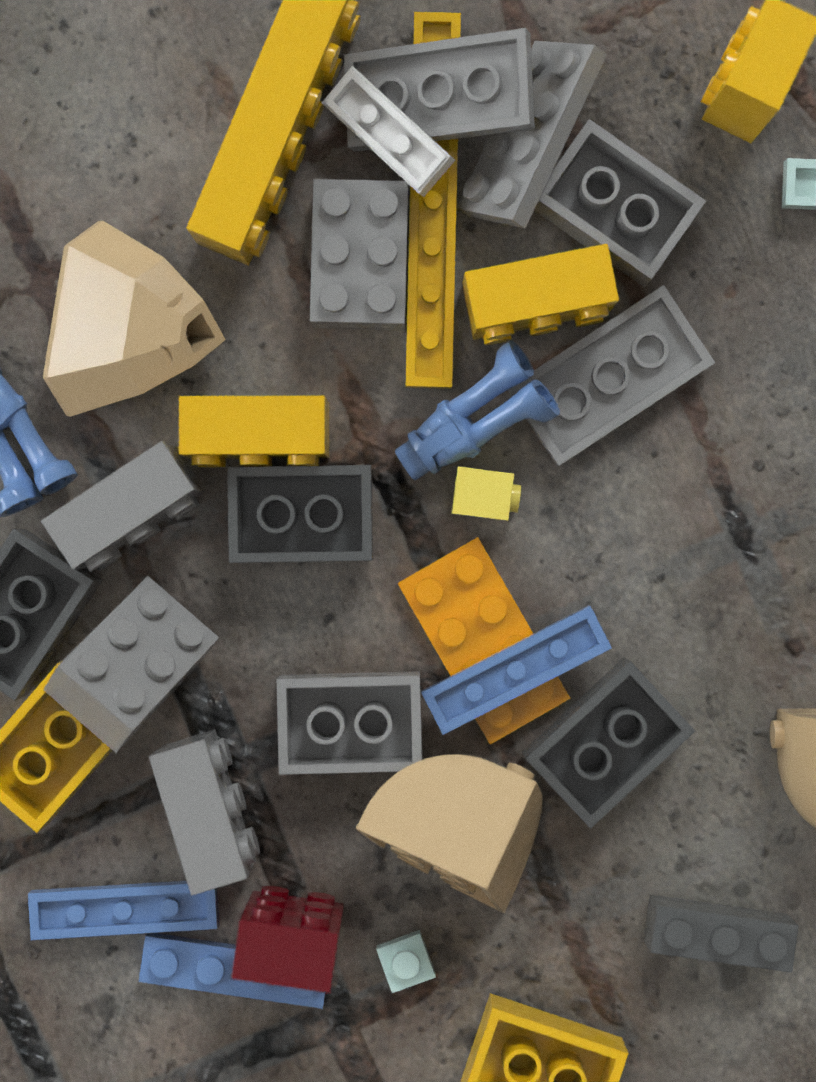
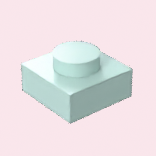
(799, 184)
(405, 961)

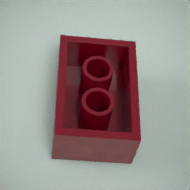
(288, 939)

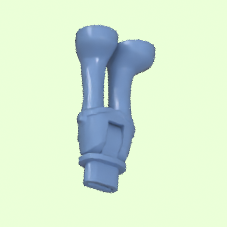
(450, 432)
(49, 472)

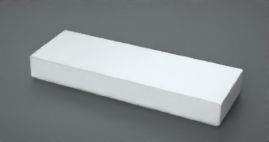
(388, 131)

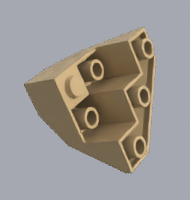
(121, 322)

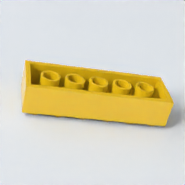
(270, 126)

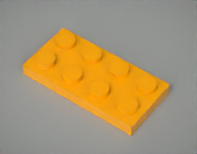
(471, 618)

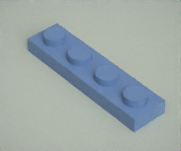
(516, 669)
(120, 910)
(208, 968)

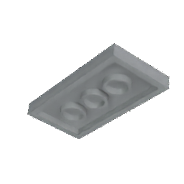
(455, 84)
(520, 162)
(617, 373)

